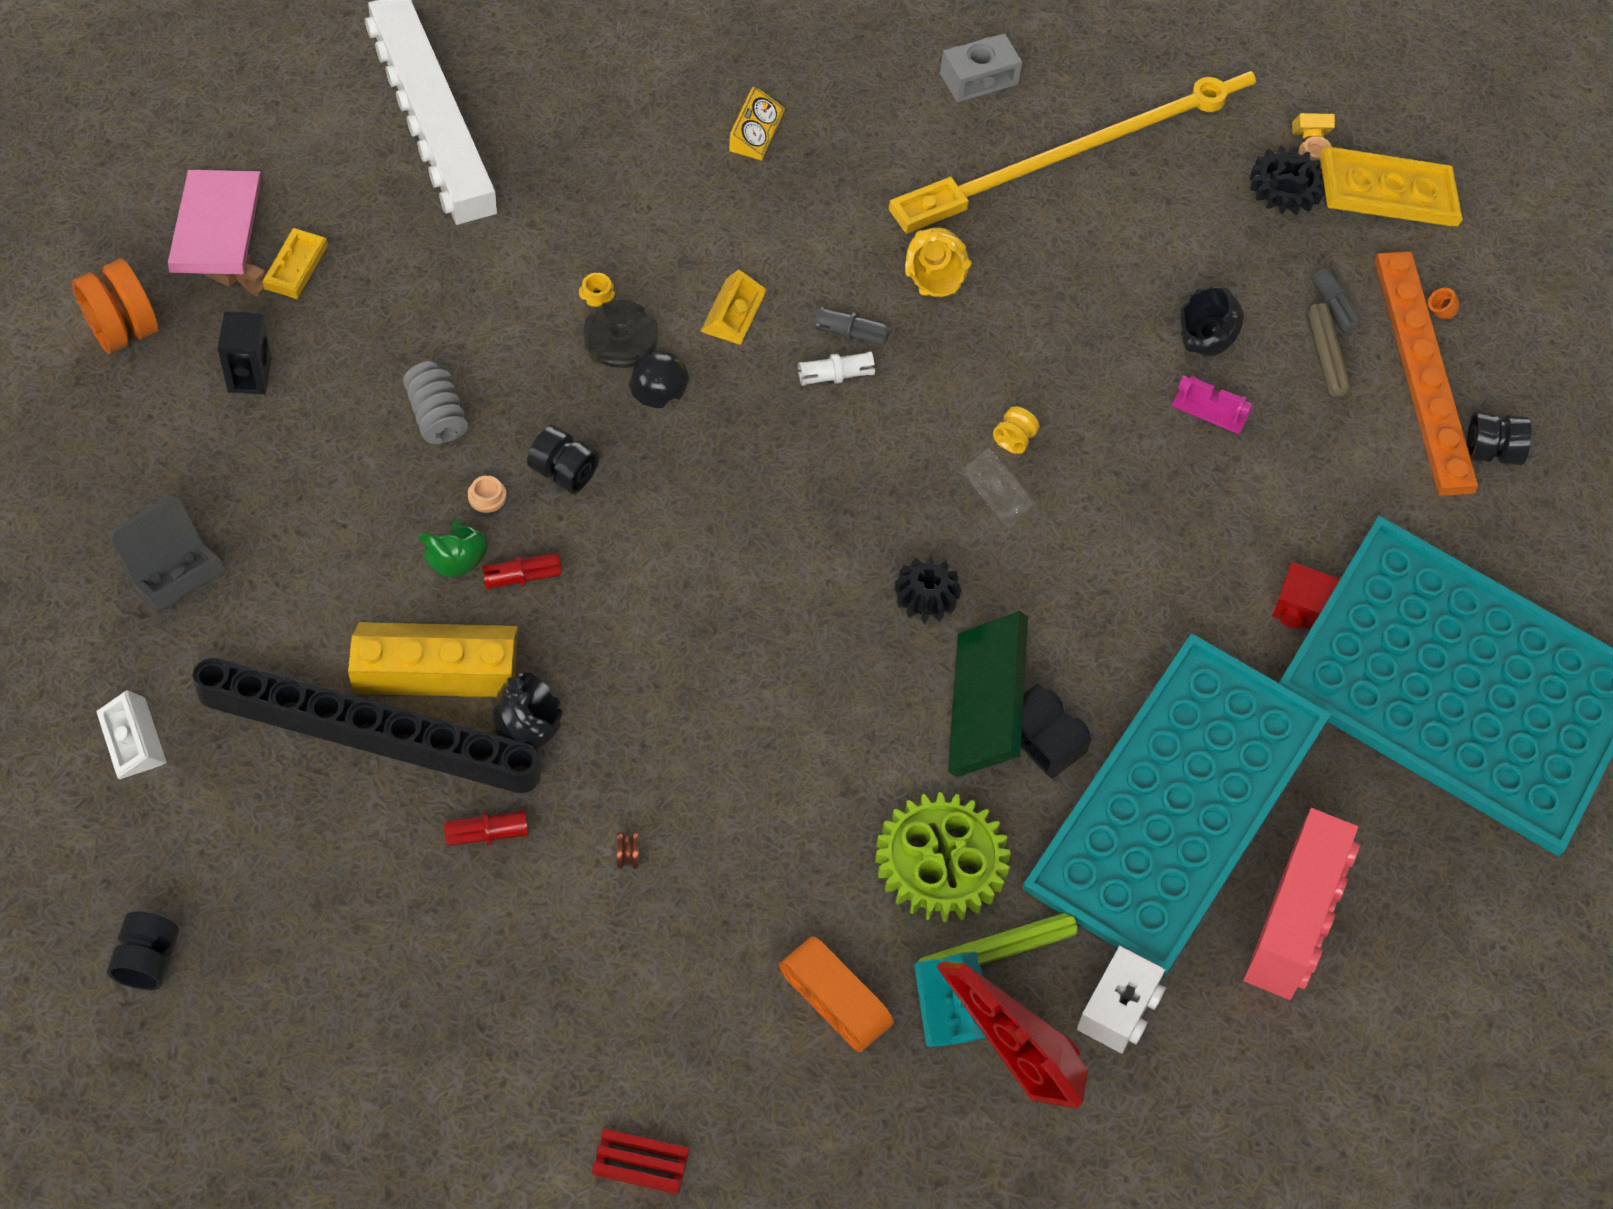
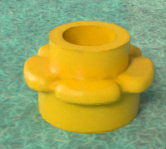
(596, 282)

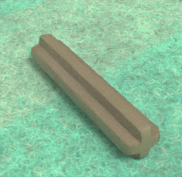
(1329, 349)

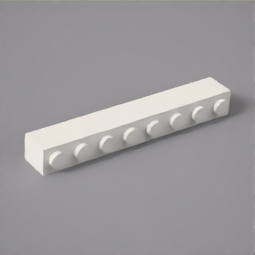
(431, 110)

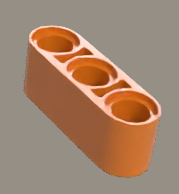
(836, 993)

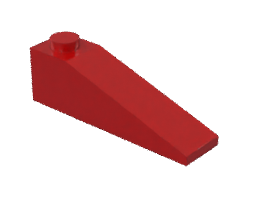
(1033, 1051)

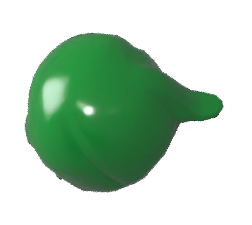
(454, 553)

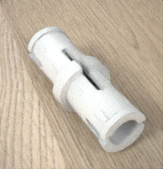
(836, 368)

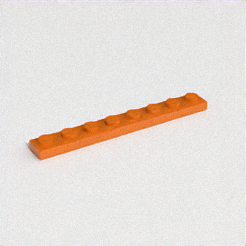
(1426, 374)

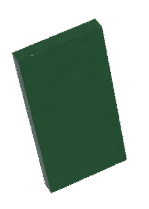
(988, 694)

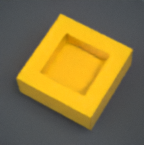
(1313, 124)

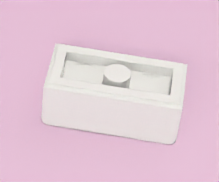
(130, 735)

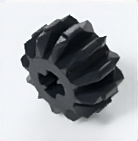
(927, 589)

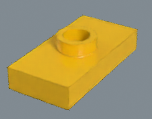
(295, 263)

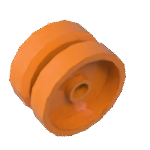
(115, 306)

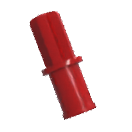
(522, 571)
(485, 828)

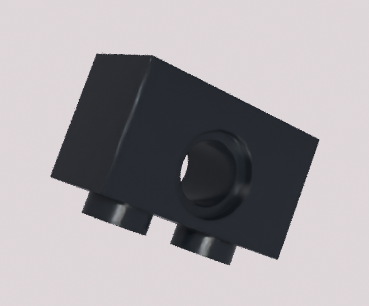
(244, 352)

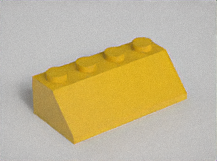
(431, 659)

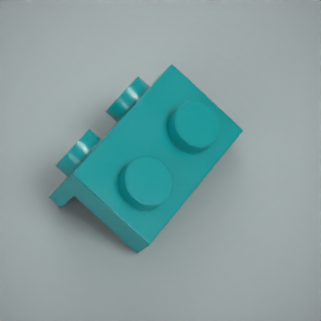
(943, 1014)

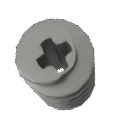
(435, 403)

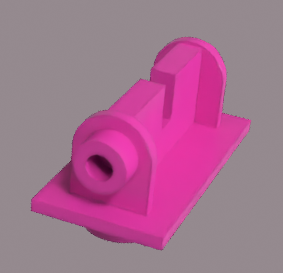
(1212, 406)

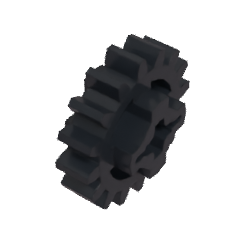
(1287, 180)

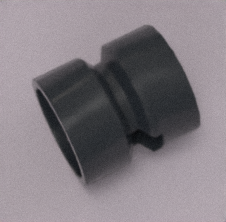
(1498, 438)
(559, 456)
(143, 949)

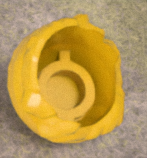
(937, 262)

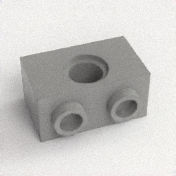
(980, 67)

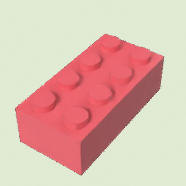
(1304, 905)

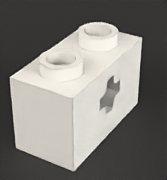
(1110, 1020)

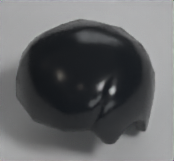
(658, 379)

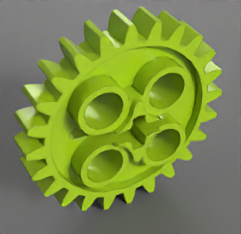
(906, 863)

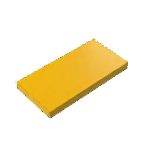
(1390, 186)

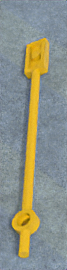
(948, 199)

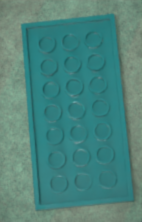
(1177, 803)

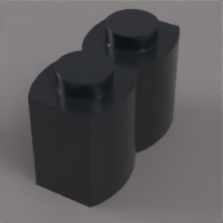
(1050, 734)

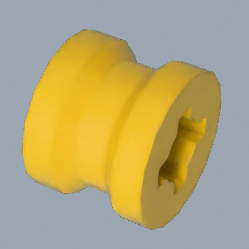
(1016, 430)

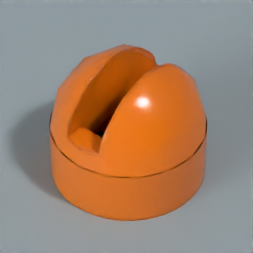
(1439, 303)

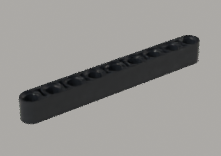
(378, 739)

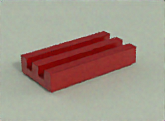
(645, 1145)

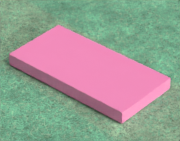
(215, 222)

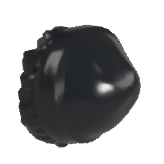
(1211, 321)
(527, 710)

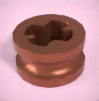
(627, 850)

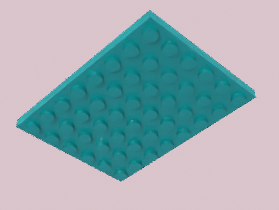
(1463, 684)

